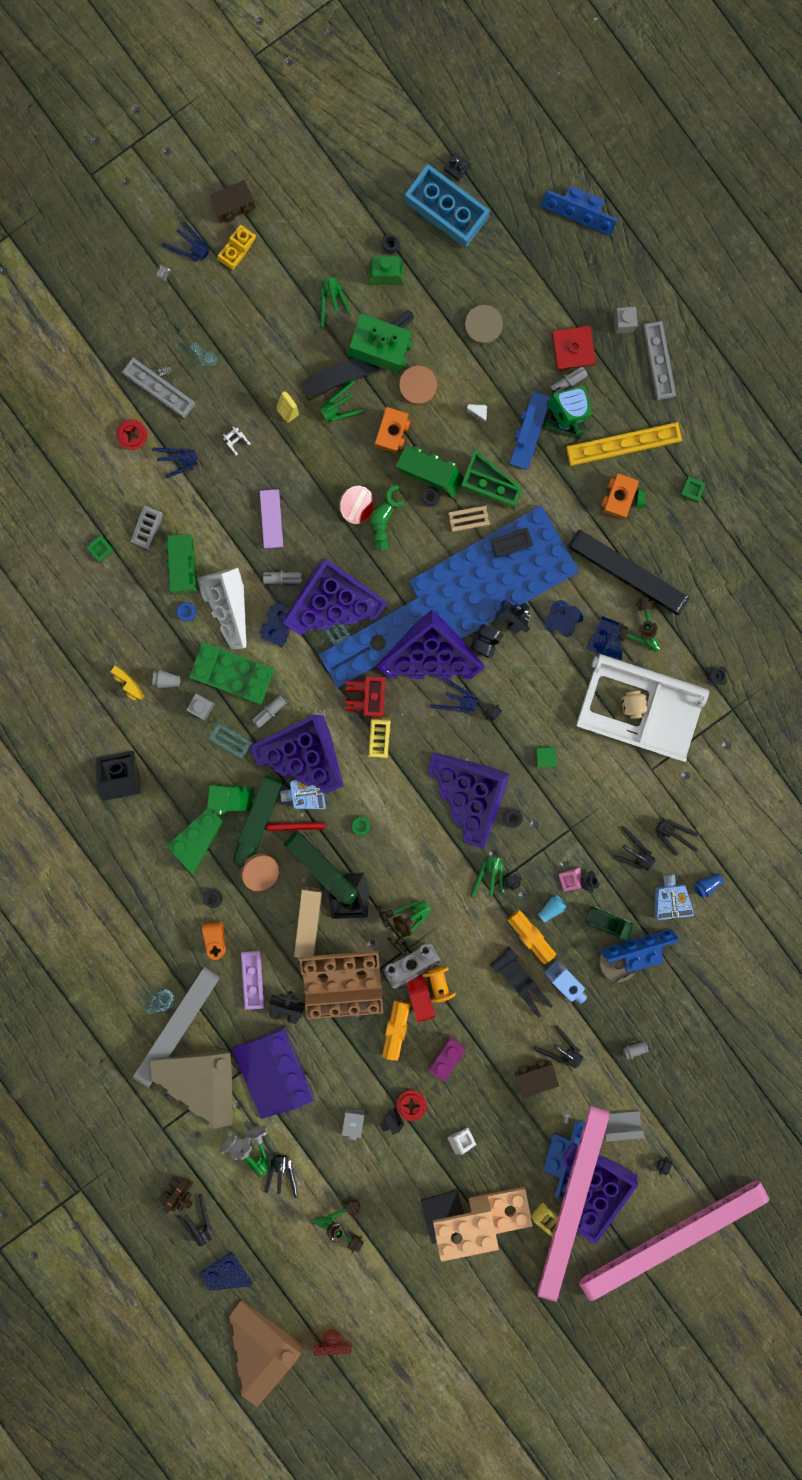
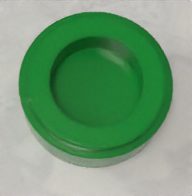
(640, 498)
(360, 825)

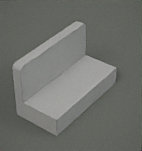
(624, 1126)

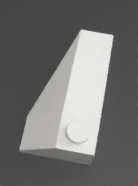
(226, 597)

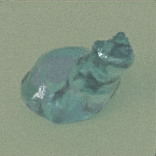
(206, 356)
(161, 1001)

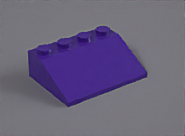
(273, 1073)

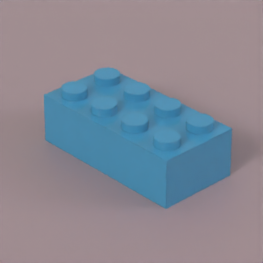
(446, 206)

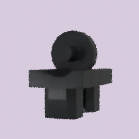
(517, 614)
(286, 1005)

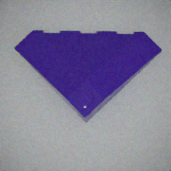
(331, 599)
(430, 649)
(304, 753)
(472, 793)
(606, 1196)

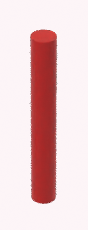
(295, 826)

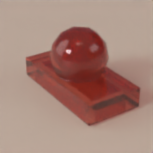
(332, 1344)

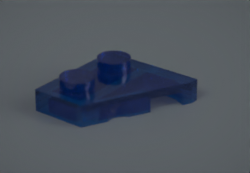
(607, 639)
(225, 1274)

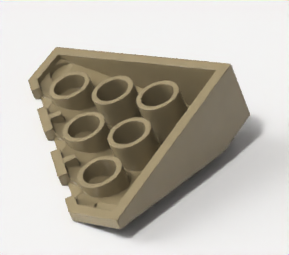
(200, 1082)

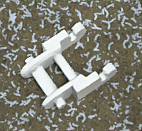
(240, 436)

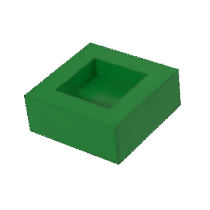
(693, 489)
(100, 548)
(546, 757)

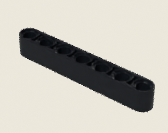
(628, 572)

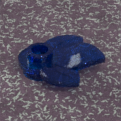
(563, 621)

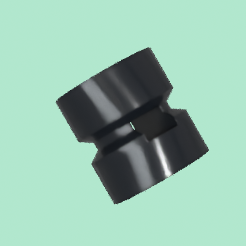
(486, 641)

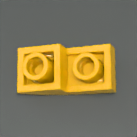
(237, 247)
(131, 686)

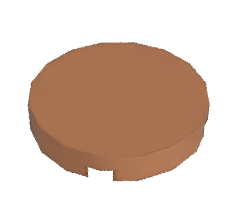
(418, 385)
(259, 872)

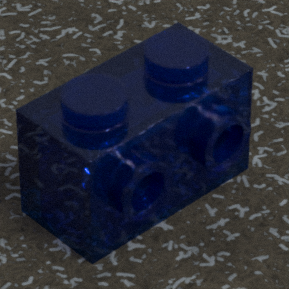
(274, 630)

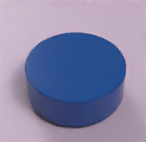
(186, 611)

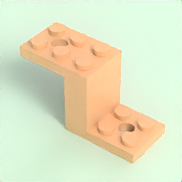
(482, 1224)

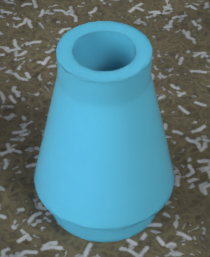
(552, 908)

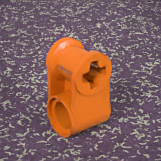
(214, 936)

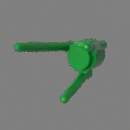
(331, 289)
(330, 409)
(492, 865)

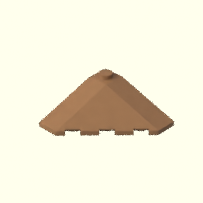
(262, 1352)

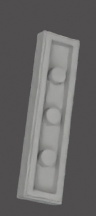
(659, 360)
(158, 388)

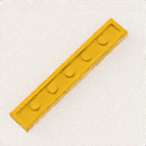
(623, 444)

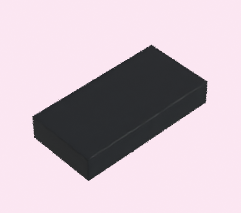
(511, 543)

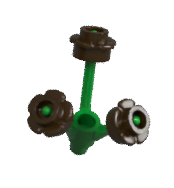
(647, 630)
(336, 1231)

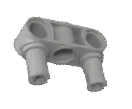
(398, 972)

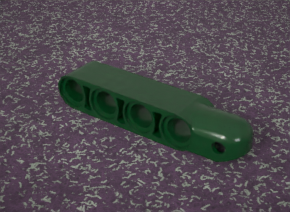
(257, 819)
(321, 868)

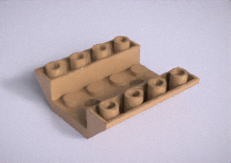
(342, 990)

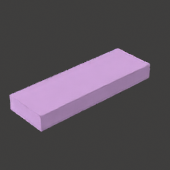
(271, 519)
(252, 980)

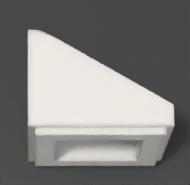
(478, 411)
(461, 1141)

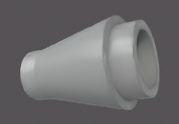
(164, 679)

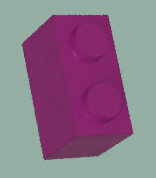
(446, 1058)

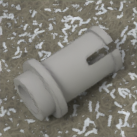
(635, 1050)

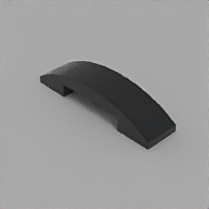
(337, 376)

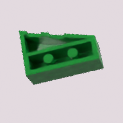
(430, 470)
(490, 483)
(181, 564)
(229, 798)
(196, 839)

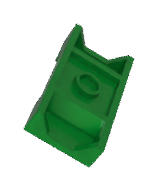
(232, 673)

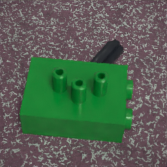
(382, 342)

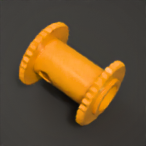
(438, 982)

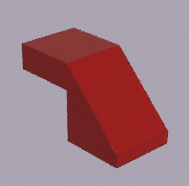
(420, 999)

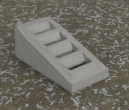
(143, 517)

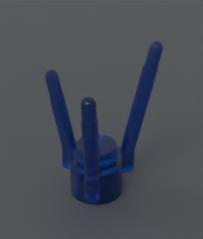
(198, 249)
(187, 458)
(467, 702)

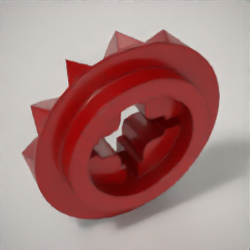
(128, 426)
(404, 1111)

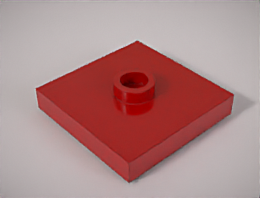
(574, 348)

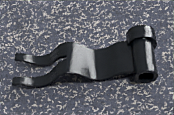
(518, 978)

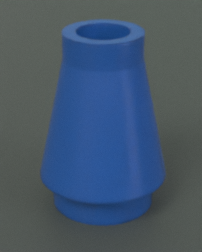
(707, 885)

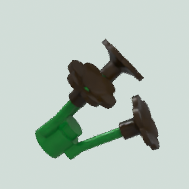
(419, 912)

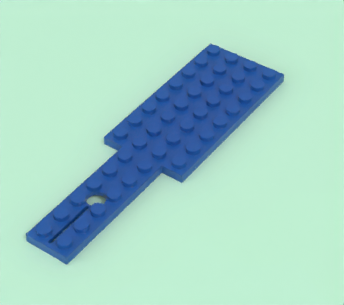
(463, 592)

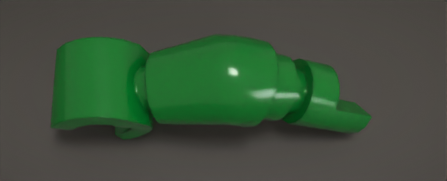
(380, 516)

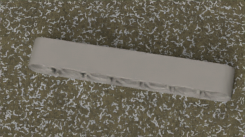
(178, 1023)

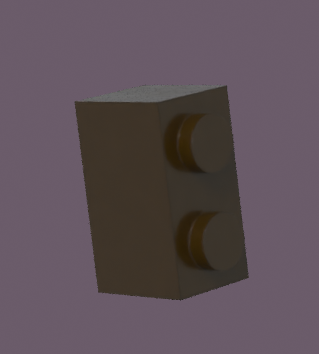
(232, 201)
(536, 1078)

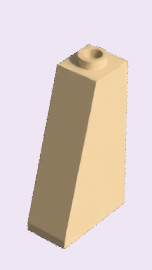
(308, 921)

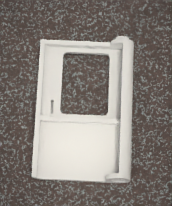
(670, 713)

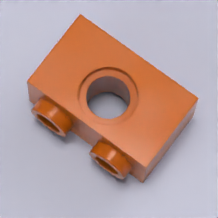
(396, 419)
(627, 487)

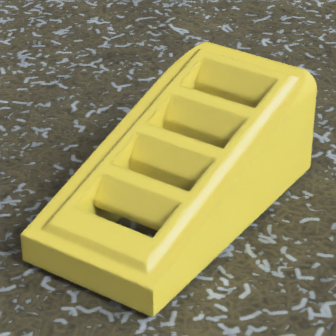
(287, 407)
(379, 720)
(542, 1215)

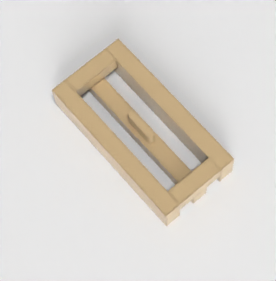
(467, 511)

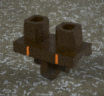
(179, 1198)

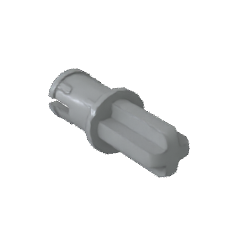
(569, 380)
(282, 578)
(269, 711)

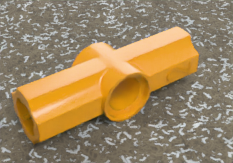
(531, 937)
(396, 1030)

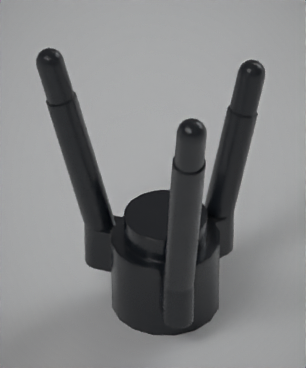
(666, 829)
(643, 860)
(571, 1057)
(281, 1164)
(199, 1234)

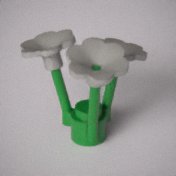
(240, 1150)

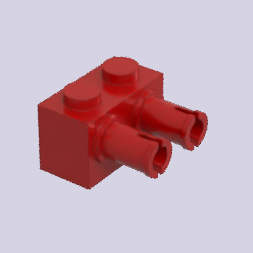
(374, 696)

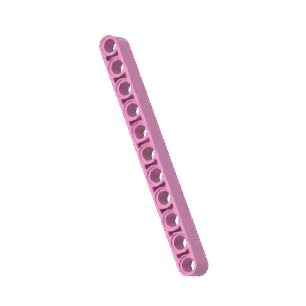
(573, 1203)
(674, 1240)

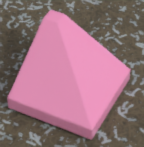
(571, 879)

